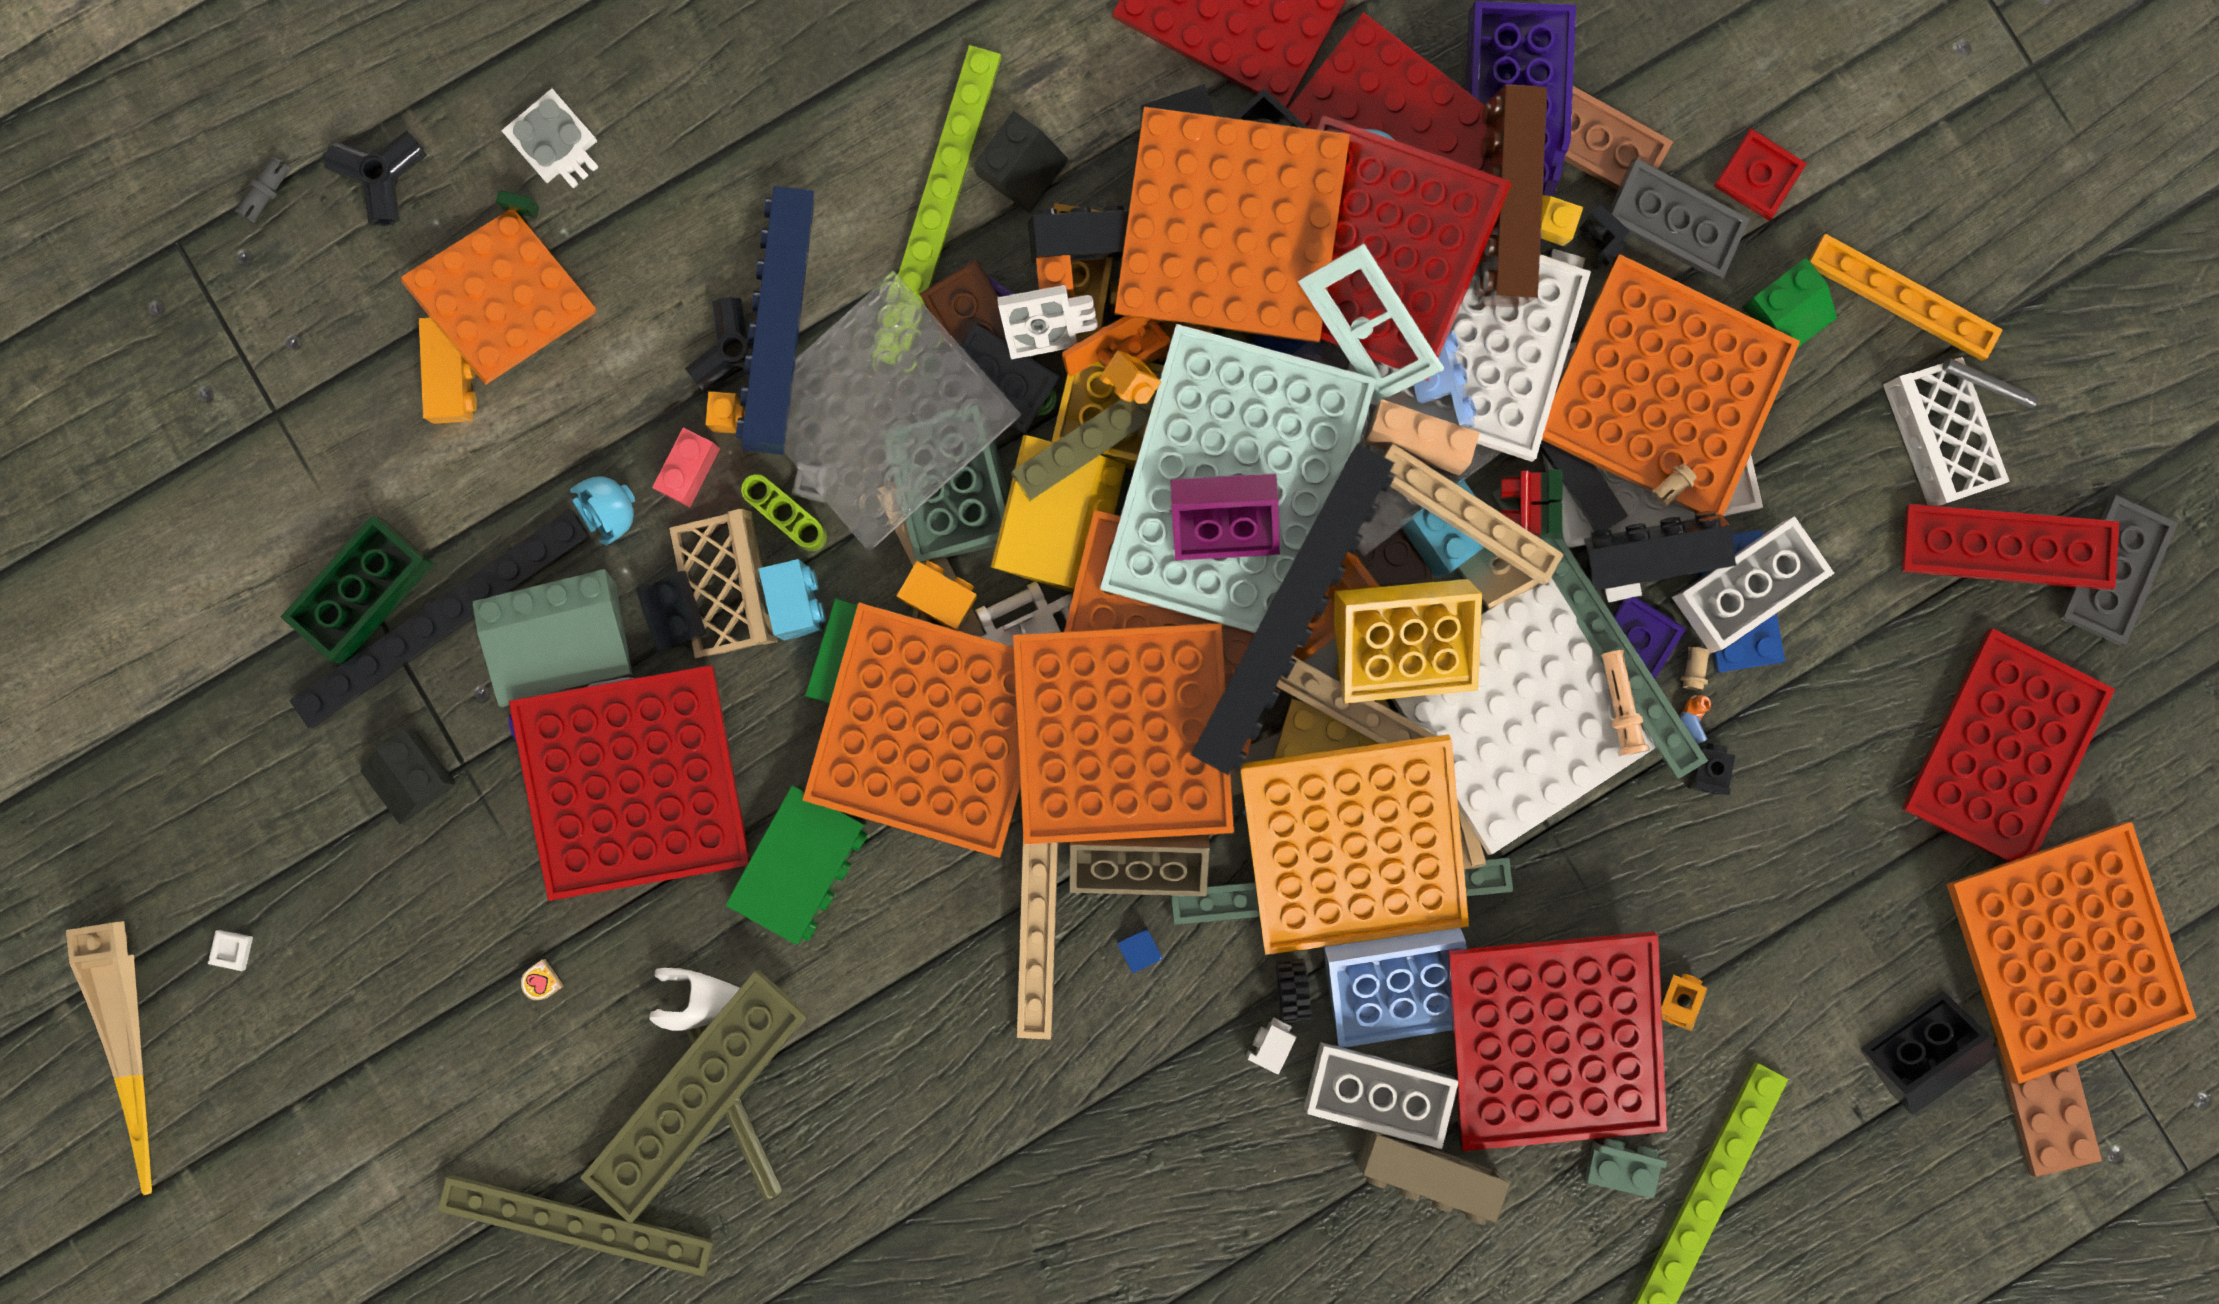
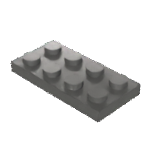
(1678, 219)
(2141, 549)

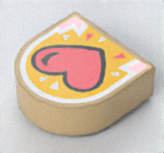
(540, 981)

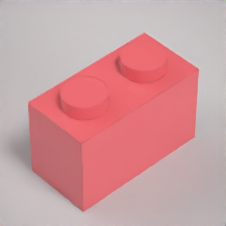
(686, 467)

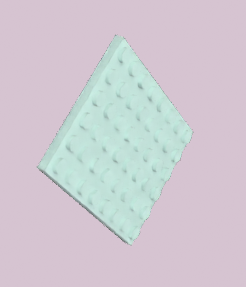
(1233, 414)

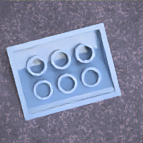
(1391, 986)

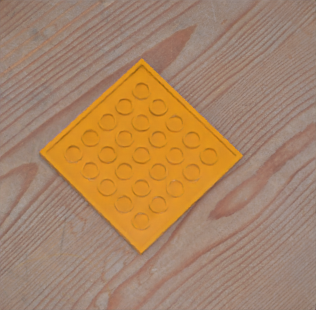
(1356, 844)

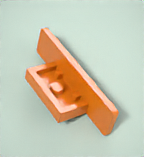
(1130, 335)

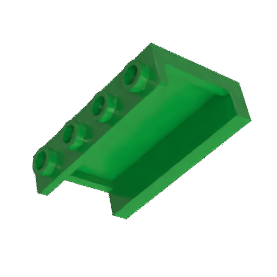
(797, 867)

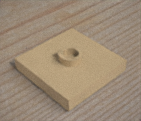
(1495, 577)

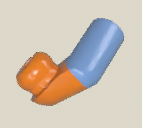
(1693, 714)

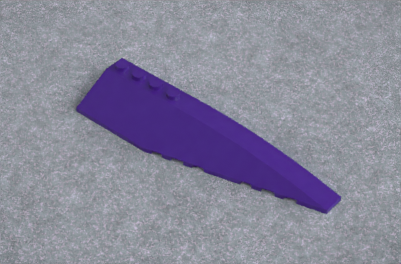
(1528, 48)

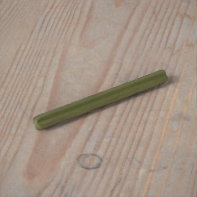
(748, 1141)

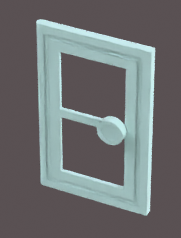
(1315, 288)

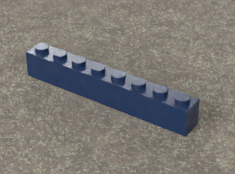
(777, 322)

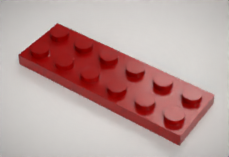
(2010, 546)

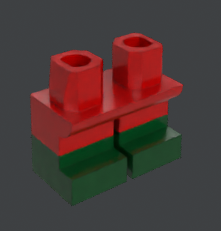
(1539, 502)

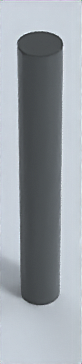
(1990, 383)

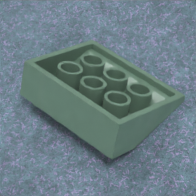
(963, 512)
(553, 636)

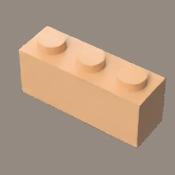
(1422, 436)

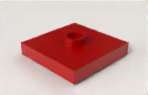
(1759, 174)

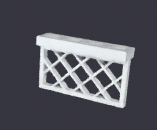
(1931, 468)

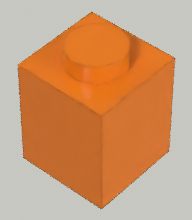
(1055, 272)

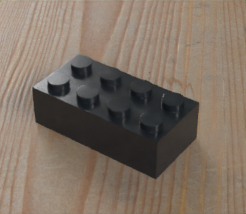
(1659, 550)

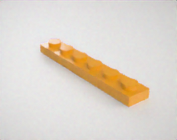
(1904, 297)

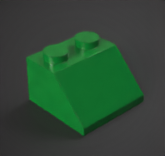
(1795, 303)

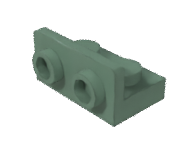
(1624, 1168)

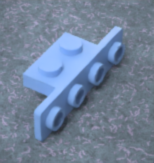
(1449, 382)

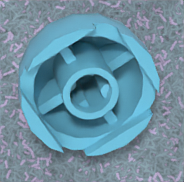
(604, 506)

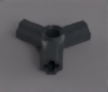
(360, 166)
(730, 329)

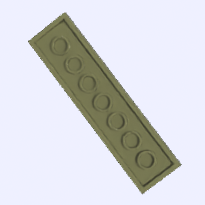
(694, 1096)

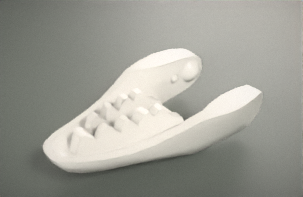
(706, 1000)

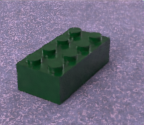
(357, 590)

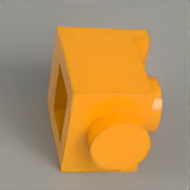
(1130, 378)
(723, 412)
(1688, 987)

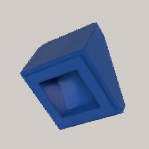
(1140, 950)

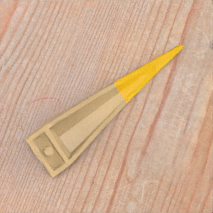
(109, 987)

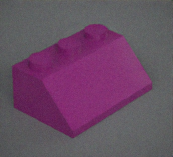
(1225, 516)

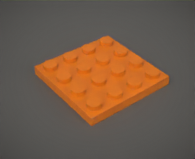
(498, 295)

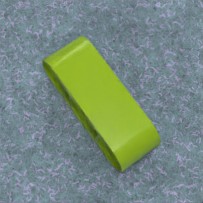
(773, 501)

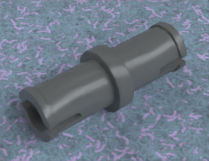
(263, 190)

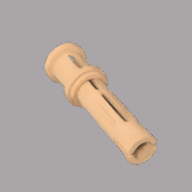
(1627, 720)

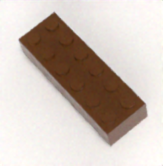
(1515, 153)

